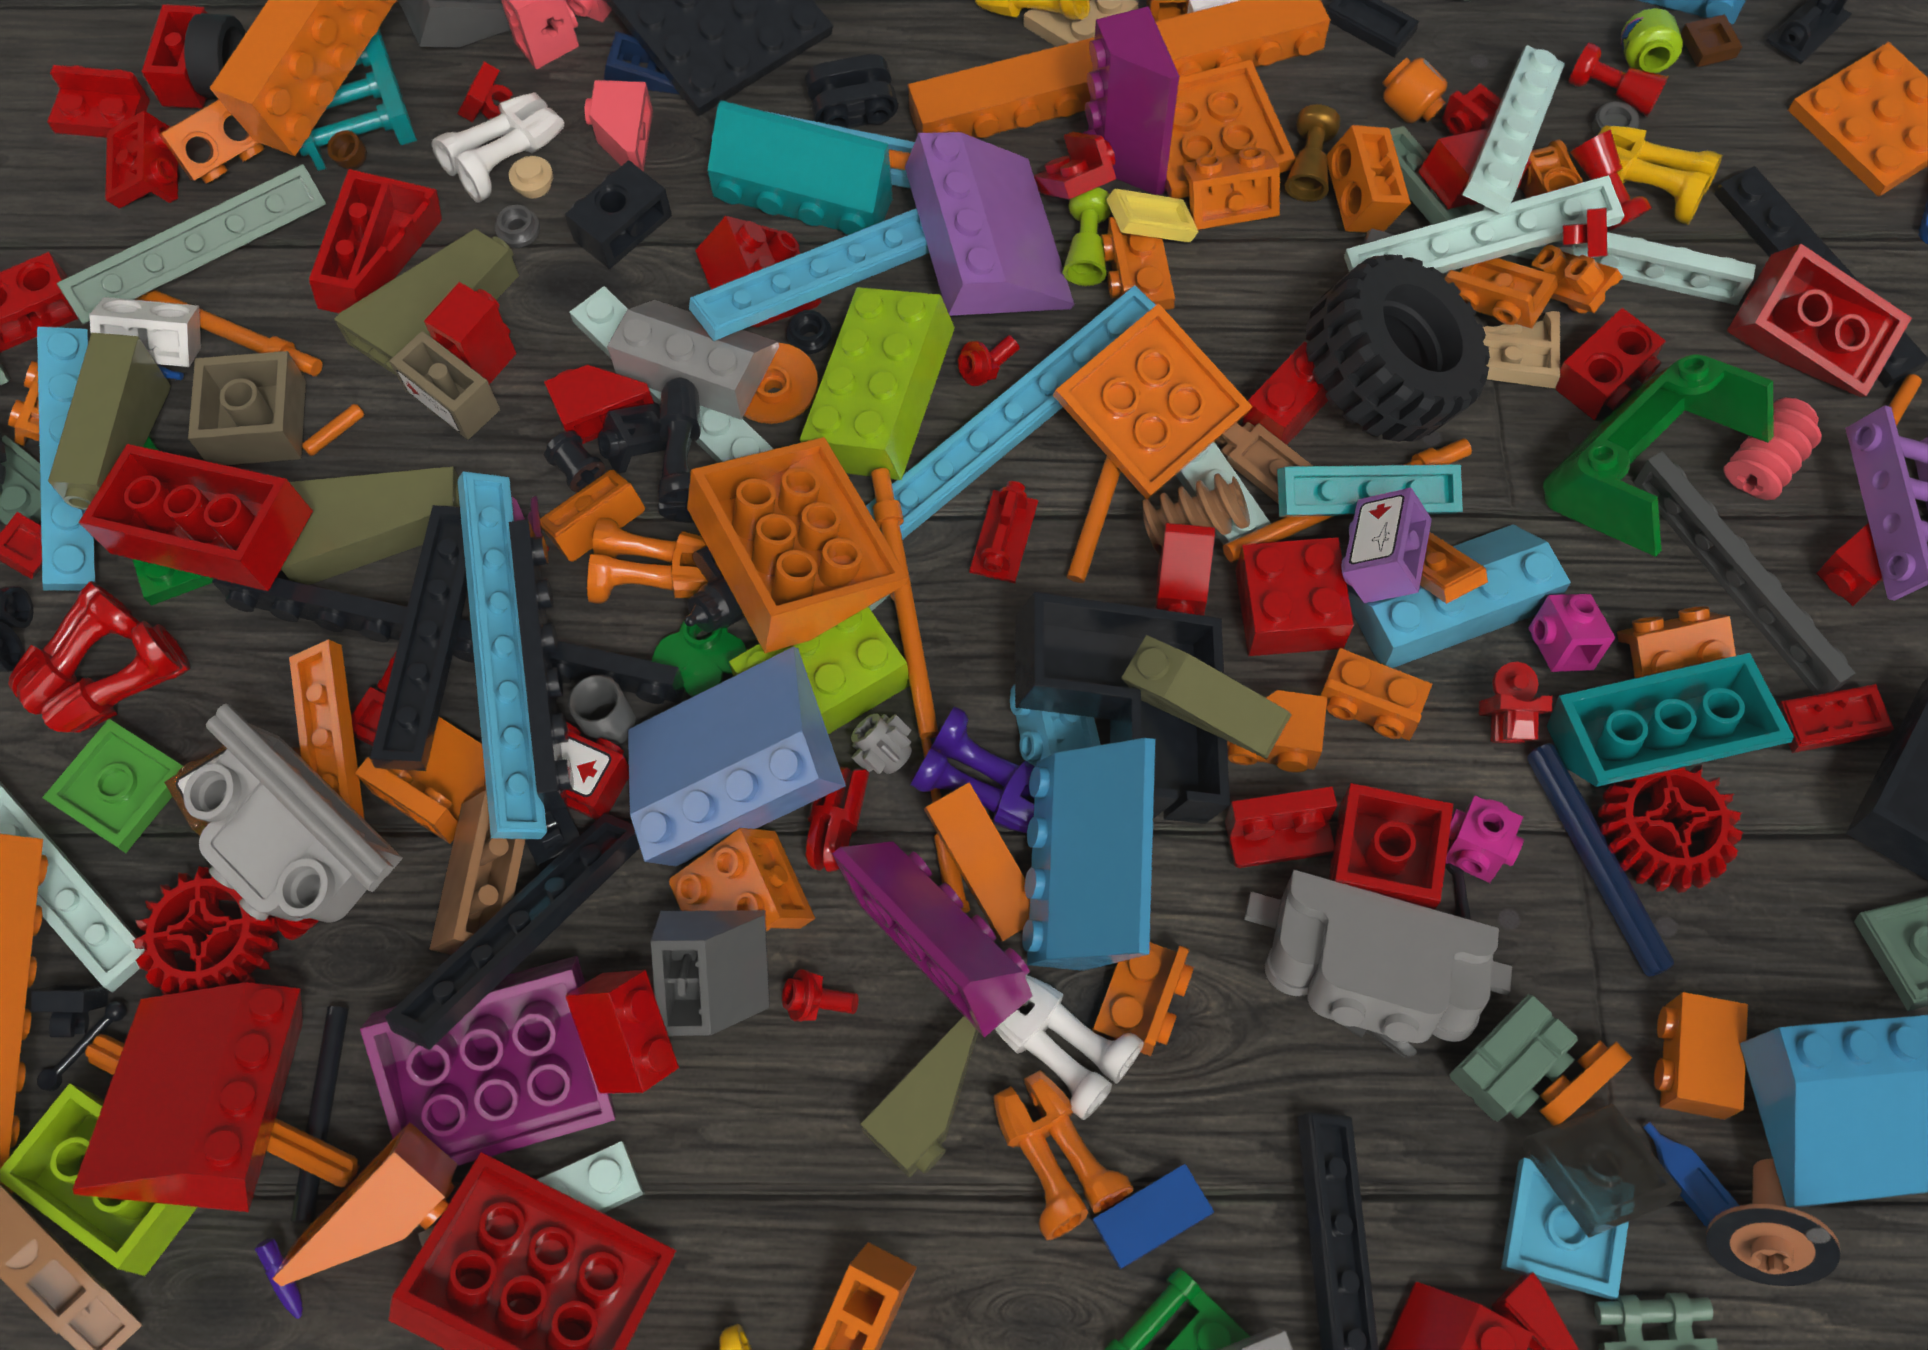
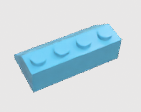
(1519, 577)

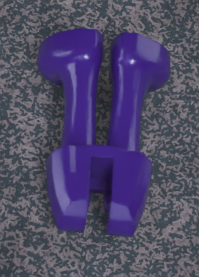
(954, 743)

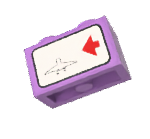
(1387, 546)

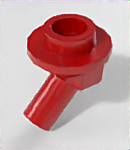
(980, 365)
(805, 996)

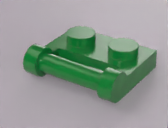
(1206, 1331)

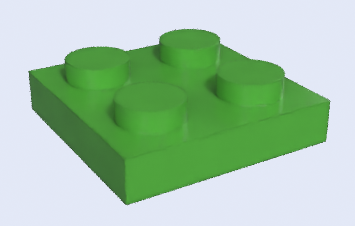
(115, 785)

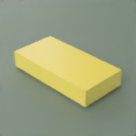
(1152, 215)

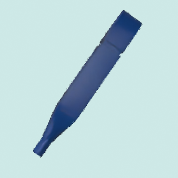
(1698, 1184)

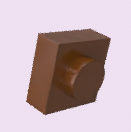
(1711, 40)

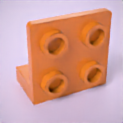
(434, 795)
(745, 874)

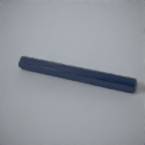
(1600, 862)

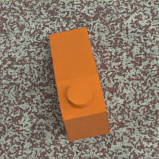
(866, 1301)

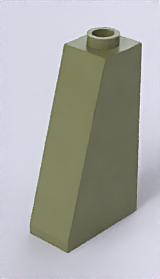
(397, 311)
(111, 407)
(365, 519)

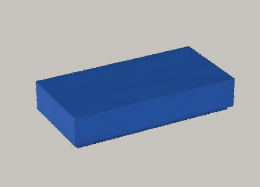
(1152, 1216)

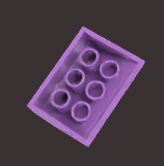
(985, 227)

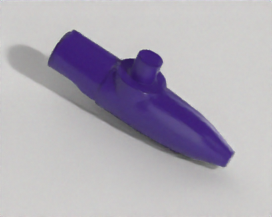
(271, 1260)

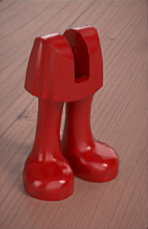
(51, 670)
(92, 702)

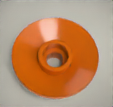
(798, 380)

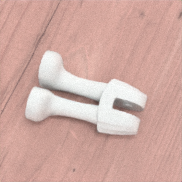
(522, 123)
(1046, 1012)

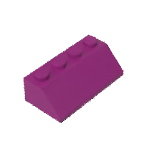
(1133, 96)
(936, 933)

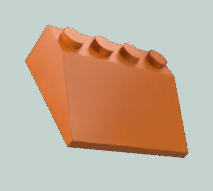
(792, 541)

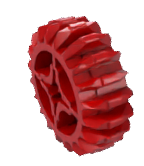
(1684, 804)
(182, 922)

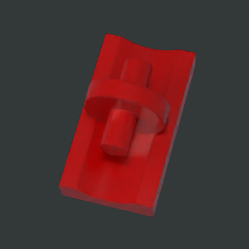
(1513, 708)

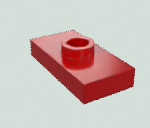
(1836, 718)

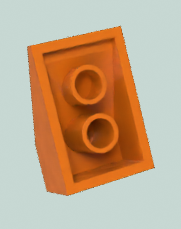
(380, 1207)

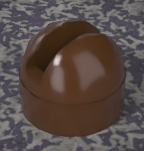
(347, 150)

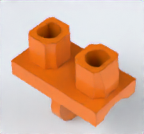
(1579, 278)

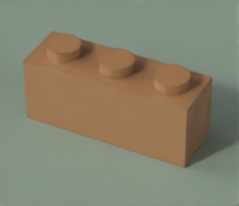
(477, 879)

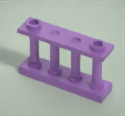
(1890, 499)

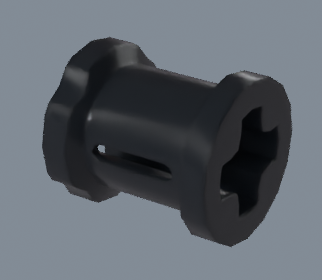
(573, 460)

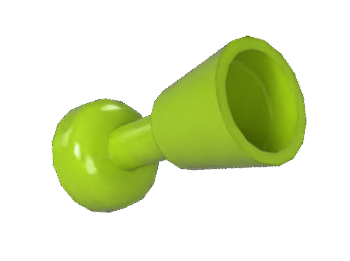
(1086, 257)

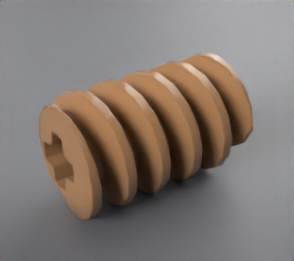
(1207, 509)

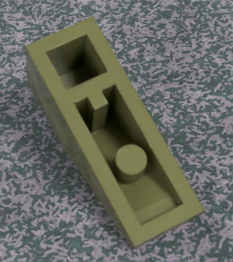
(1205, 697)
(921, 1107)

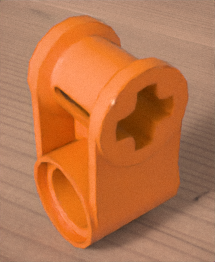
(1549, 170)

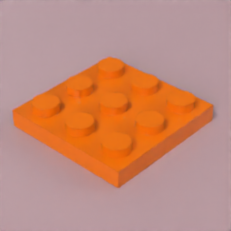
(1220, 116)
(1872, 118)
(1152, 401)

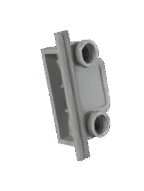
(281, 829)
(1379, 959)

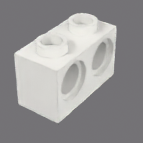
(165, 329)

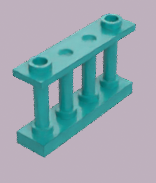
(379, 83)

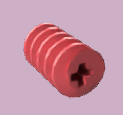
(1768, 467)

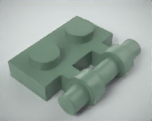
(1675, 1310)

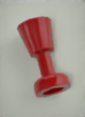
(1634, 87)
(1599, 159)

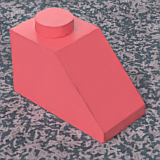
(621, 119)

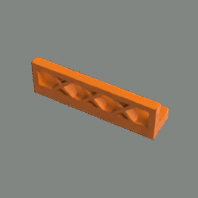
(326, 719)

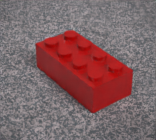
(197, 516)

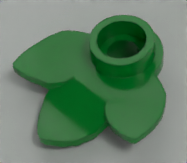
(699, 661)

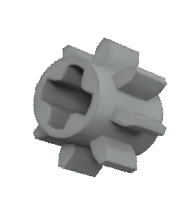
(881, 743)

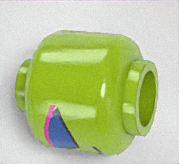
(1651, 40)

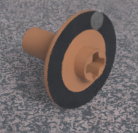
(1770, 1240)

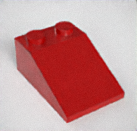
(1819, 321)

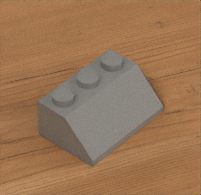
(668, 343)

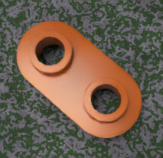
(1598, 1065)

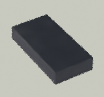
(1373, 23)

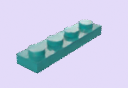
(1338, 488)

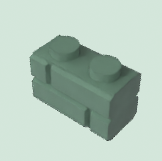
(1515, 1059)

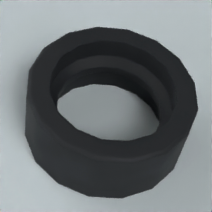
(208, 47)

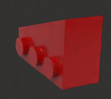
(370, 237)

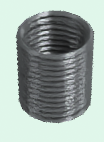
(595, 692)

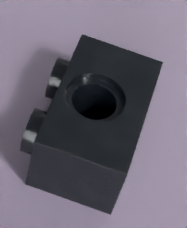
(618, 214)

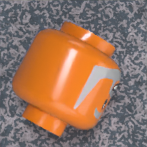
(1415, 90)

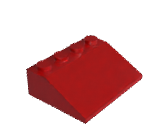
(195, 1098)
(527, 1270)

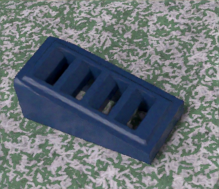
(628, 48)

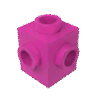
(1571, 632)
(1484, 838)

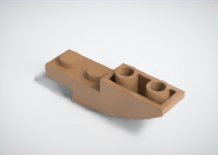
(57, 1283)

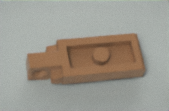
(1258, 455)

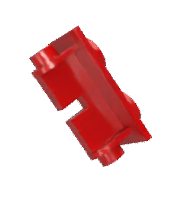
(1004, 533)

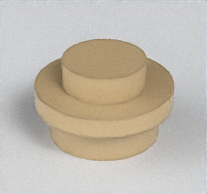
(531, 176)

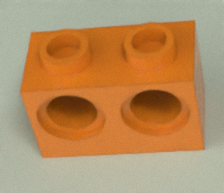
(208, 125)
(1367, 179)

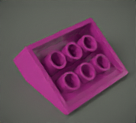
(499, 1075)

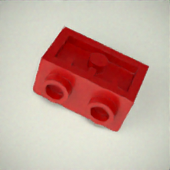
(94, 100)
(139, 162)
(1089, 167)
(1281, 827)

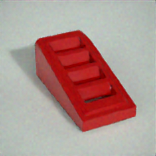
(1532, 1309)

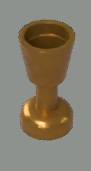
(1310, 172)

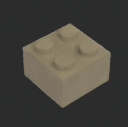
(247, 408)

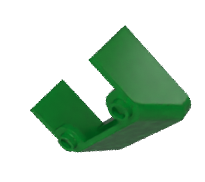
(1589, 479)

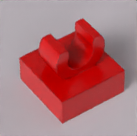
(481, 94)
(1592, 232)

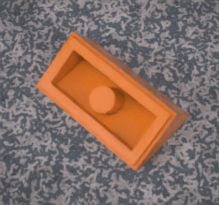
(574, 521)

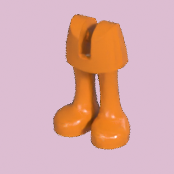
(607, 572)
(1063, 1205)

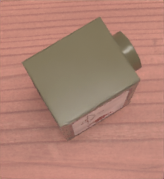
(445, 385)

